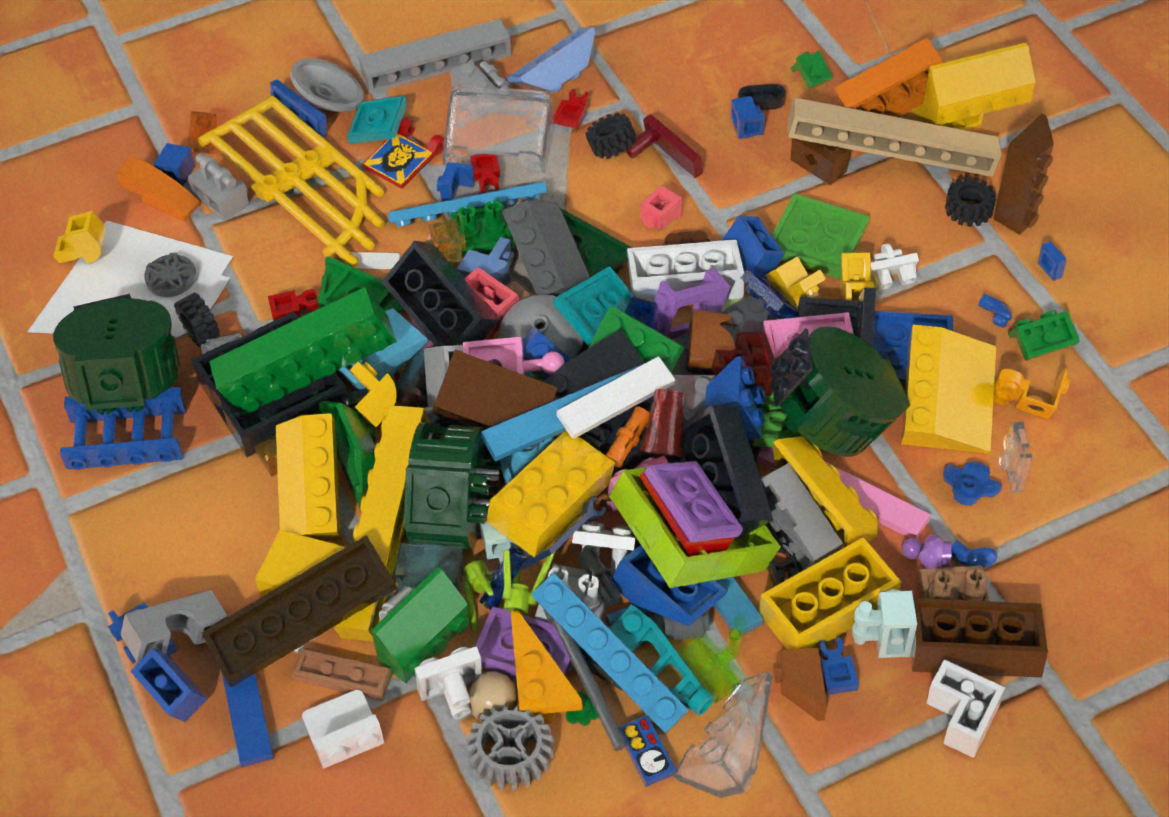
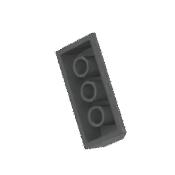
(546, 246)

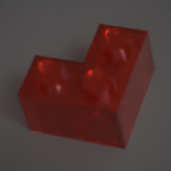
(755, 352)

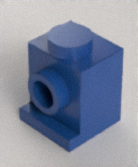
(747, 117)

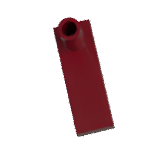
(659, 134)

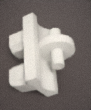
(890, 263)

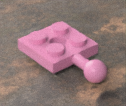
(510, 355)

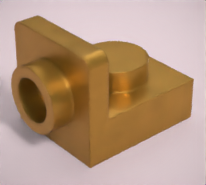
(268, 455)

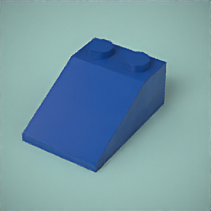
(645, 587)

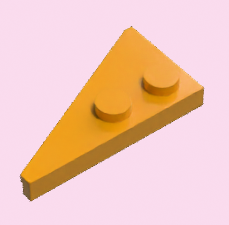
(539, 679)

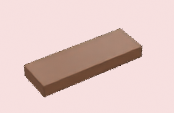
(342, 674)

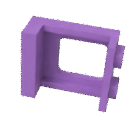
(707, 297)

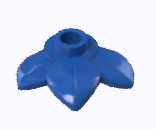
(970, 482)

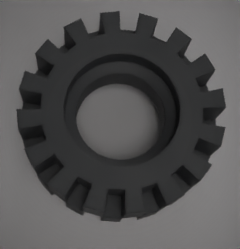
(611, 135)
(970, 212)
(196, 319)

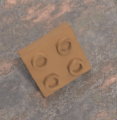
(954, 583)

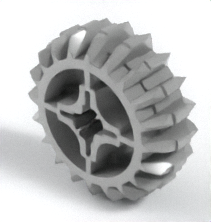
(509, 764)

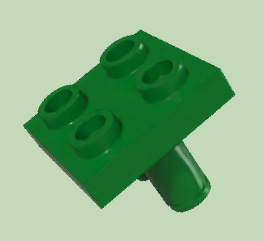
(482, 227)

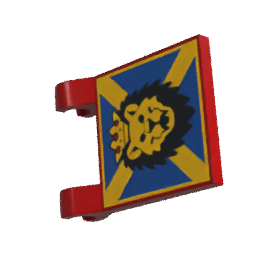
(401, 158)

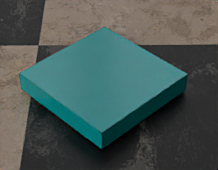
(377, 120)

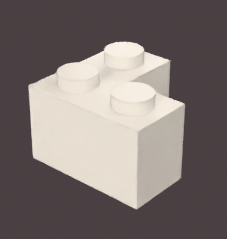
(970, 702)

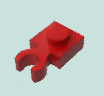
(571, 112)
(486, 170)
(288, 302)

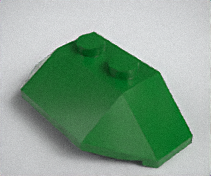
(354, 446)

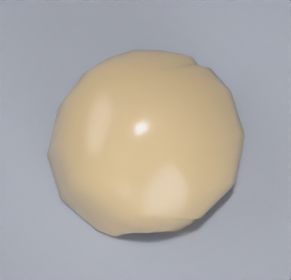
(490, 691)

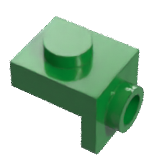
(812, 69)

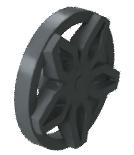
(170, 275)

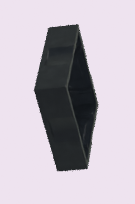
(261, 424)

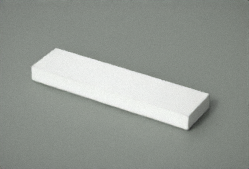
(615, 397)

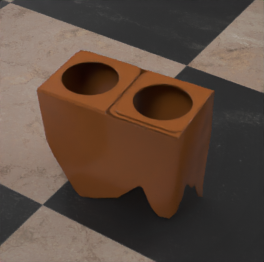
(705, 338)

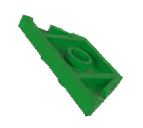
(343, 280)

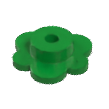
(585, 715)

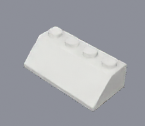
(684, 267)

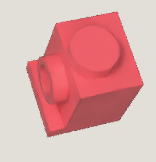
(657, 212)

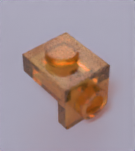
(199, 125)

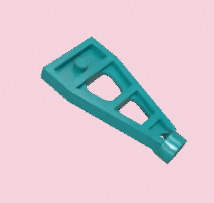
(635, 628)

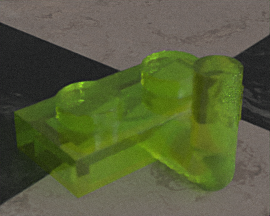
(711, 668)

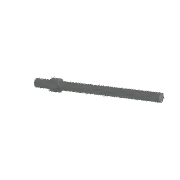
(590, 686)

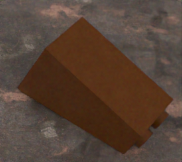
(487, 394)

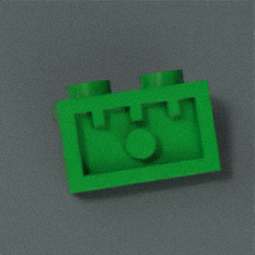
(1045, 335)

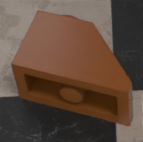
(802, 680)

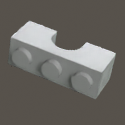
(152, 625)

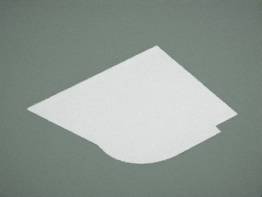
(122, 272)

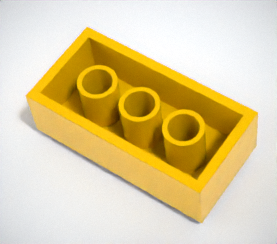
(549, 492)
(824, 597)

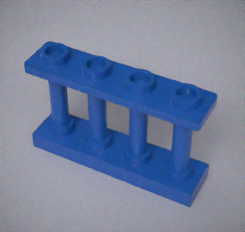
(124, 453)

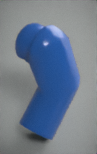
(974, 557)

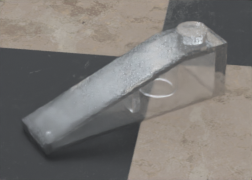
(731, 749)

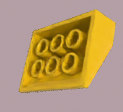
(948, 391)

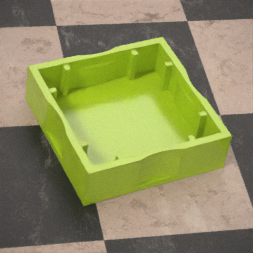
(743, 557)

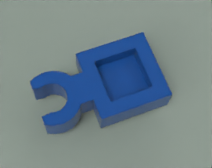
(837, 671)

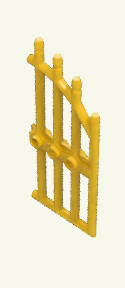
(296, 172)

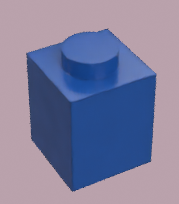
(176, 162)

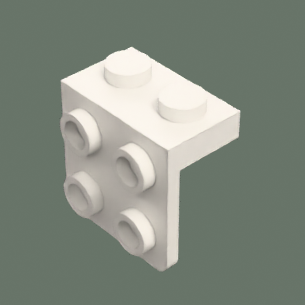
(342, 728)

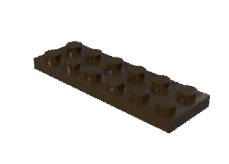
(298, 611)

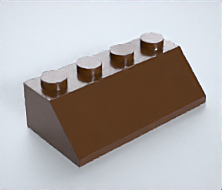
(1025, 176)
(980, 637)

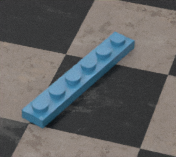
(429, 211)
(610, 653)

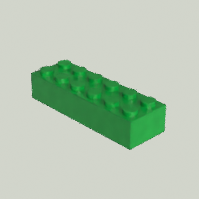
(303, 351)

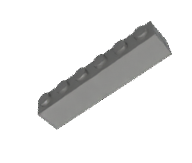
(434, 55)

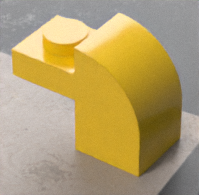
(82, 239)
(854, 274)
(794, 282)
(380, 395)

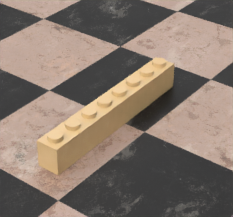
(893, 137)

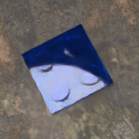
(775, 302)

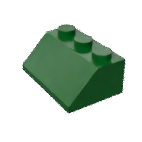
(420, 625)

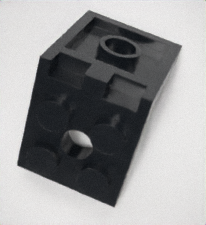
(860, 311)

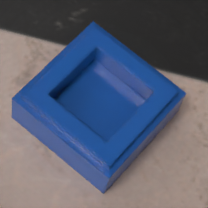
(1052, 261)

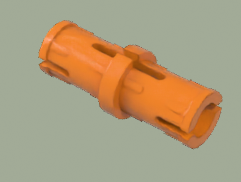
(628, 436)

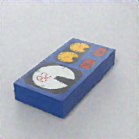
(647, 751)

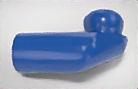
(997, 307)

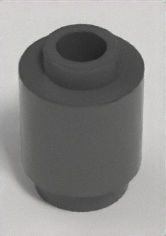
(681, 631)

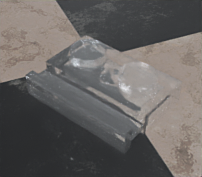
(1015, 457)

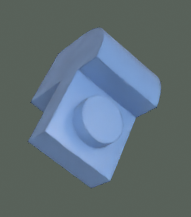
(494, 264)

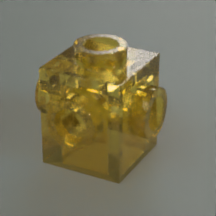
(447, 240)

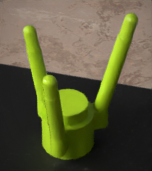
(478, 579)
(517, 595)

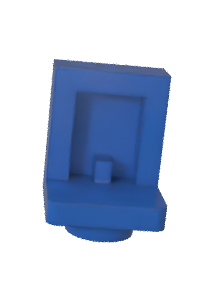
(454, 176)

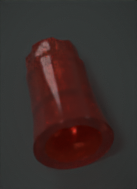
(664, 424)

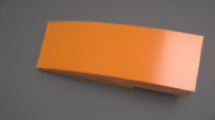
(157, 188)

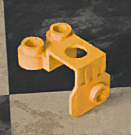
(1013, 387)

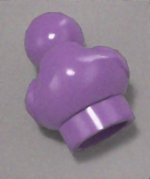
(931, 553)

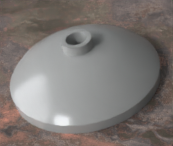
(326, 85)
(536, 310)

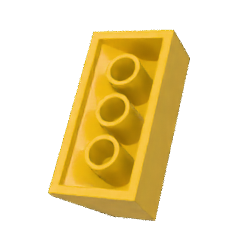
(979, 84)
(309, 477)
(823, 483)

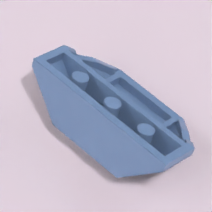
(557, 63)

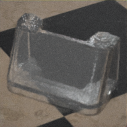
(499, 124)

